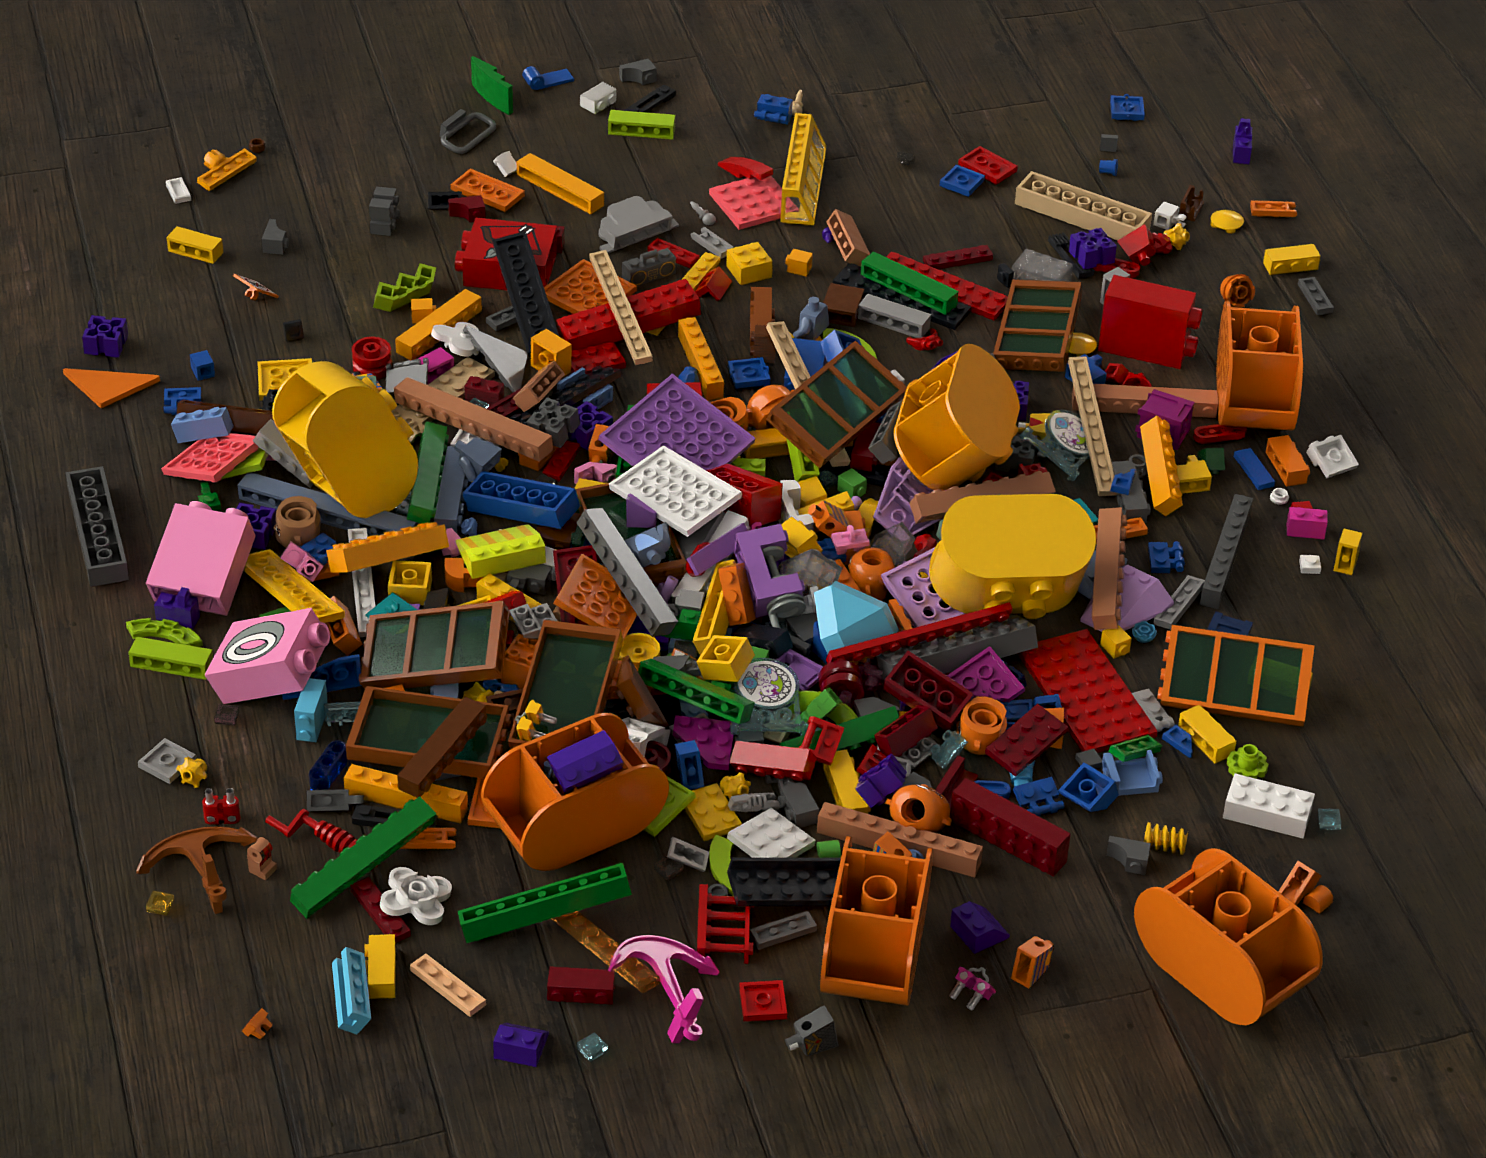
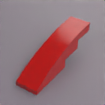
(746, 167)

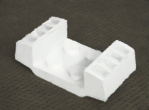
(791, 502)
(642, 732)

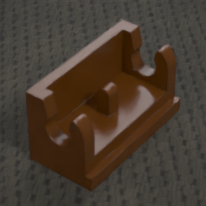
(1192, 204)

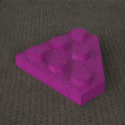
(988, 677)
(711, 737)

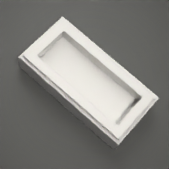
(178, 190)

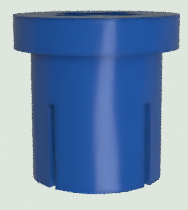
(1108, 167)

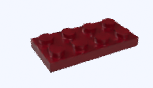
(1026, 740)

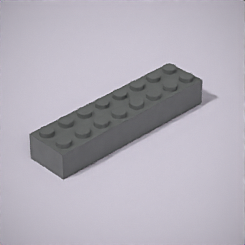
(97, 526)
(951, 652)

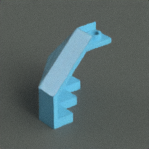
(851, 616)

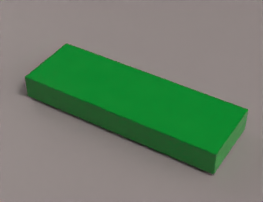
(1135, 748)

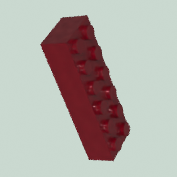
(1010, 827)

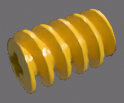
(1166, 838)

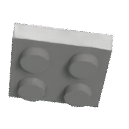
(164, 760)

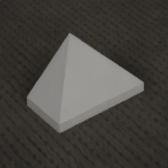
(688, 854)

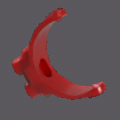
(926, 343)
(1136, 380)

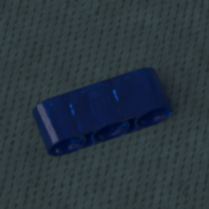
(328, 766)

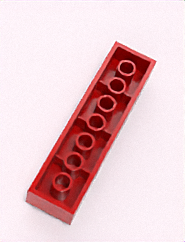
(651, 308)

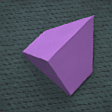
(639, 513)

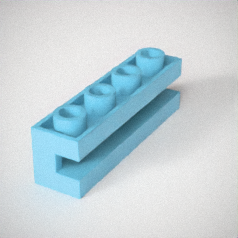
(351, 991)

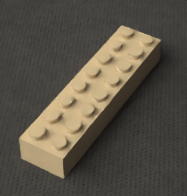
(1079, 206)

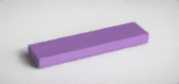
(715, 551)

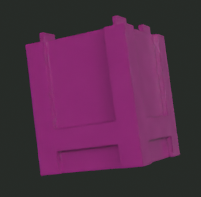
(1171, 408)

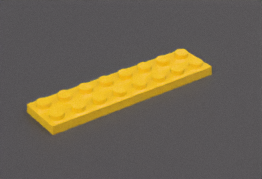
(290, 586)

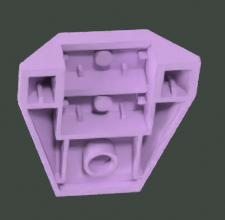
(895, 499)
(1141, 599)

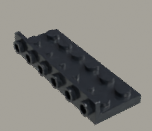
(783, 881)

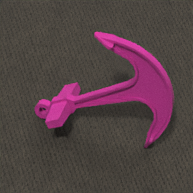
(658, 953)

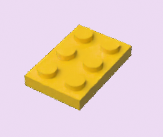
(711, 812)

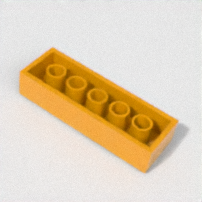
(387, 547)

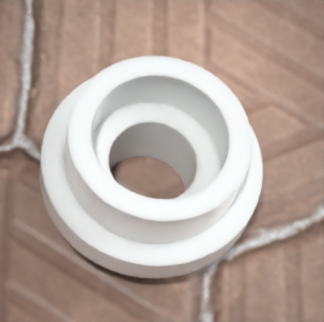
(1279, 496)

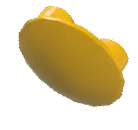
(1227, 220)
(1082, 344)

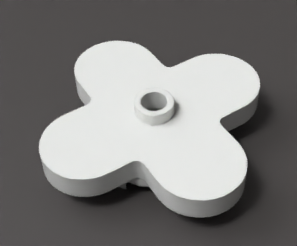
(455, 338)
(415, 895)

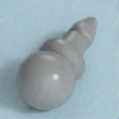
(707, 218)

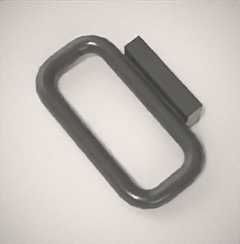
(457, 122)

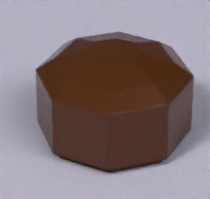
(257, 145)

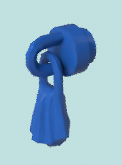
(494, 684)

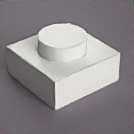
(1310, 564)

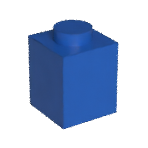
(202, 365)

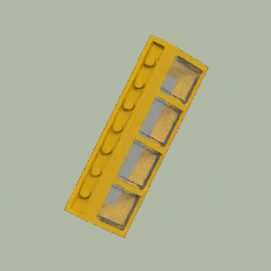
(803, 172)

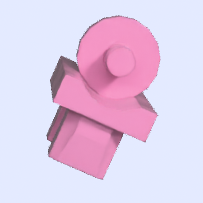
(850, 539)

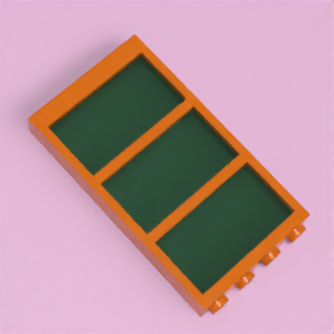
(1236, 675)

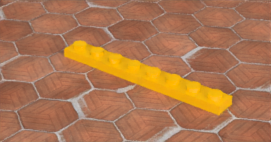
(696, 275)

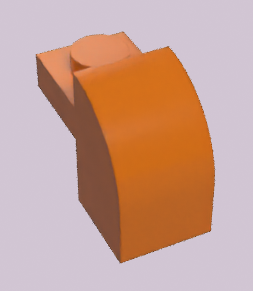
(457, 576)

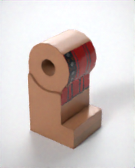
(260, 859)

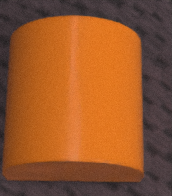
(1319, 898)

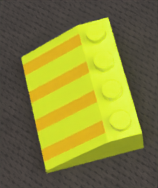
(502, 550)

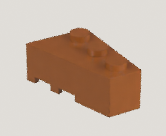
(761, 308)

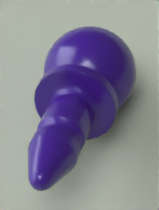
(827, 235)

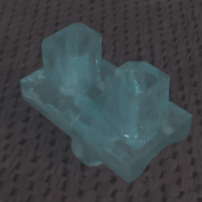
(949, 749)

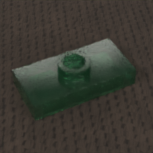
(577, 538)

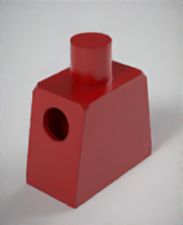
(1139, 245)

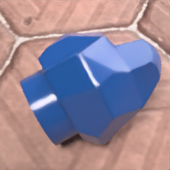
(689, 374)

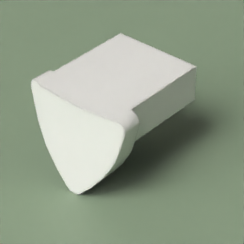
(506, 163)

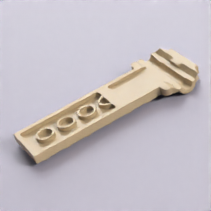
(449, 382)

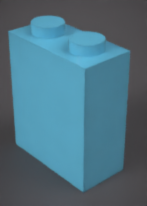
(310, 710)

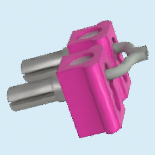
(968, 979)

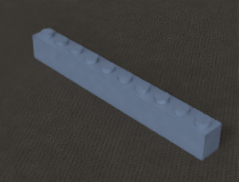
(272, 492)

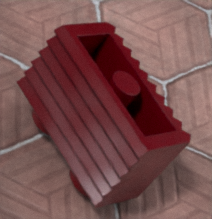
(484, 390)

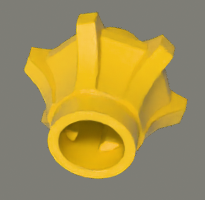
(1178, 236)
(192, 771)
(734, 785)

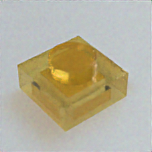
(159, 903)

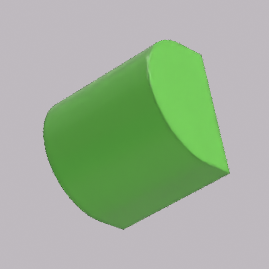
(828, 849)

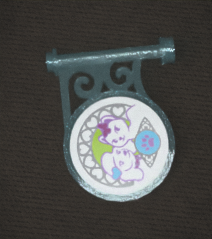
(1067, 436)
(773, 689)

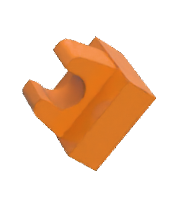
(254, 1025)

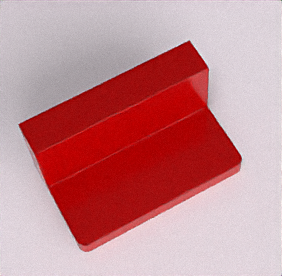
(715, 282)

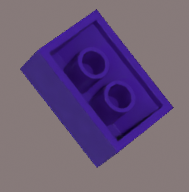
(585, 761)

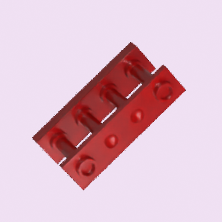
(705, 931)

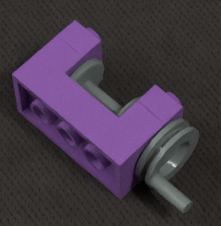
(774, 596)

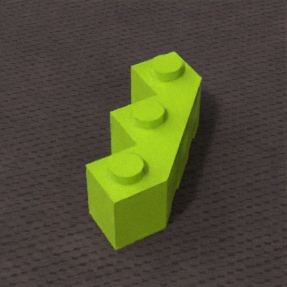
(407, 287)

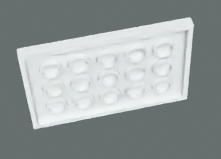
(677, 490)

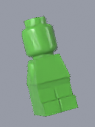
(821, 705)

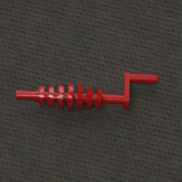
(328, 833)

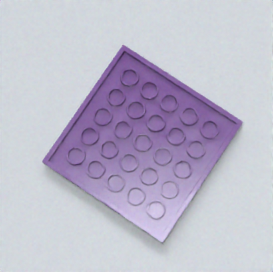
(680, 421)

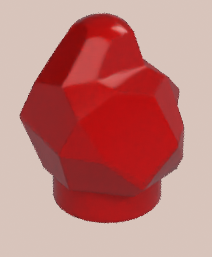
(1162, 243)
(925, 540)

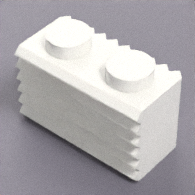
(598, 97)

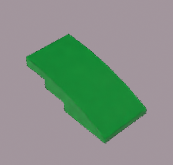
(492, 85)

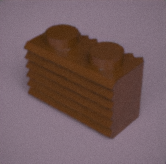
(763, 344)

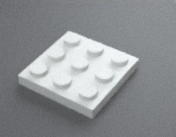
(771, 837)

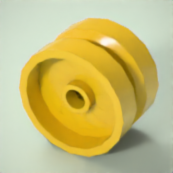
(639, 648)

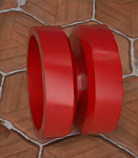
(371, 356)

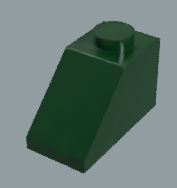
(1214, 459)

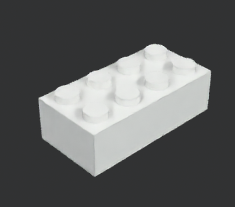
(1268, 805)

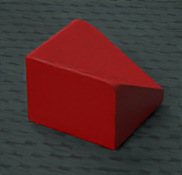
(1116, 373)

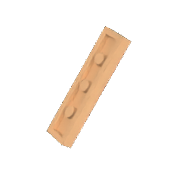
(448, 985)

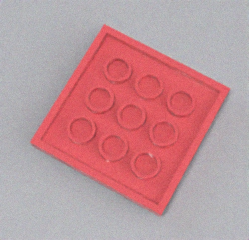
(749, 201)
(211, 457)

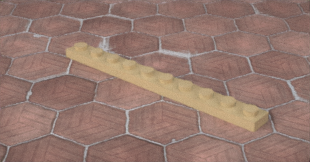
(620, 307)
(796, 370)
(1092, 425)

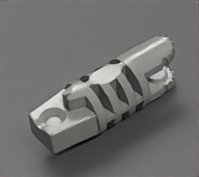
(753, 802)

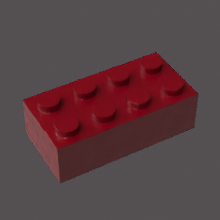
(921, 684)

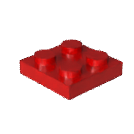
(763, 1000)

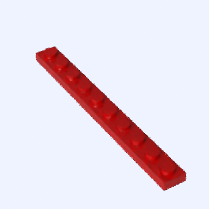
(926, 632)

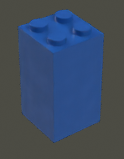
(812, 356)

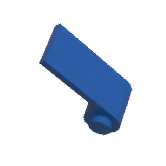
(539, 81)

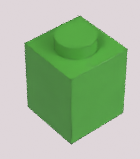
(852, 482)

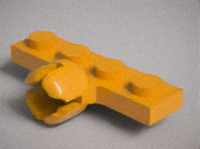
(224, 168)

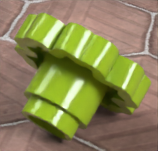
(1247, 762)

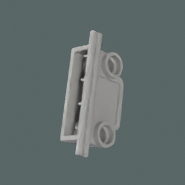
(633, 222)

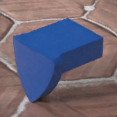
(1048, 701)

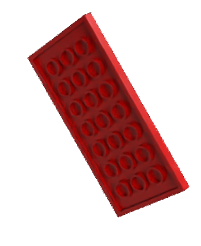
(1093, 695)

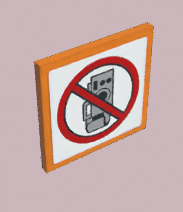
(255, 288)

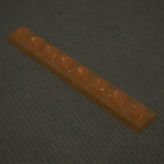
(605, 947)

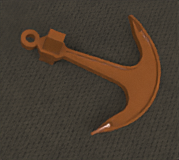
(192, 845)

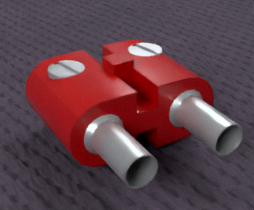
(221, 809)

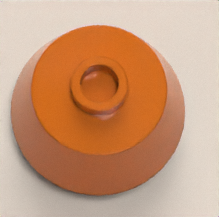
(1237, 290)

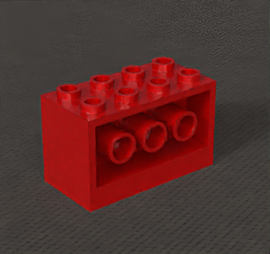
(760, 495)

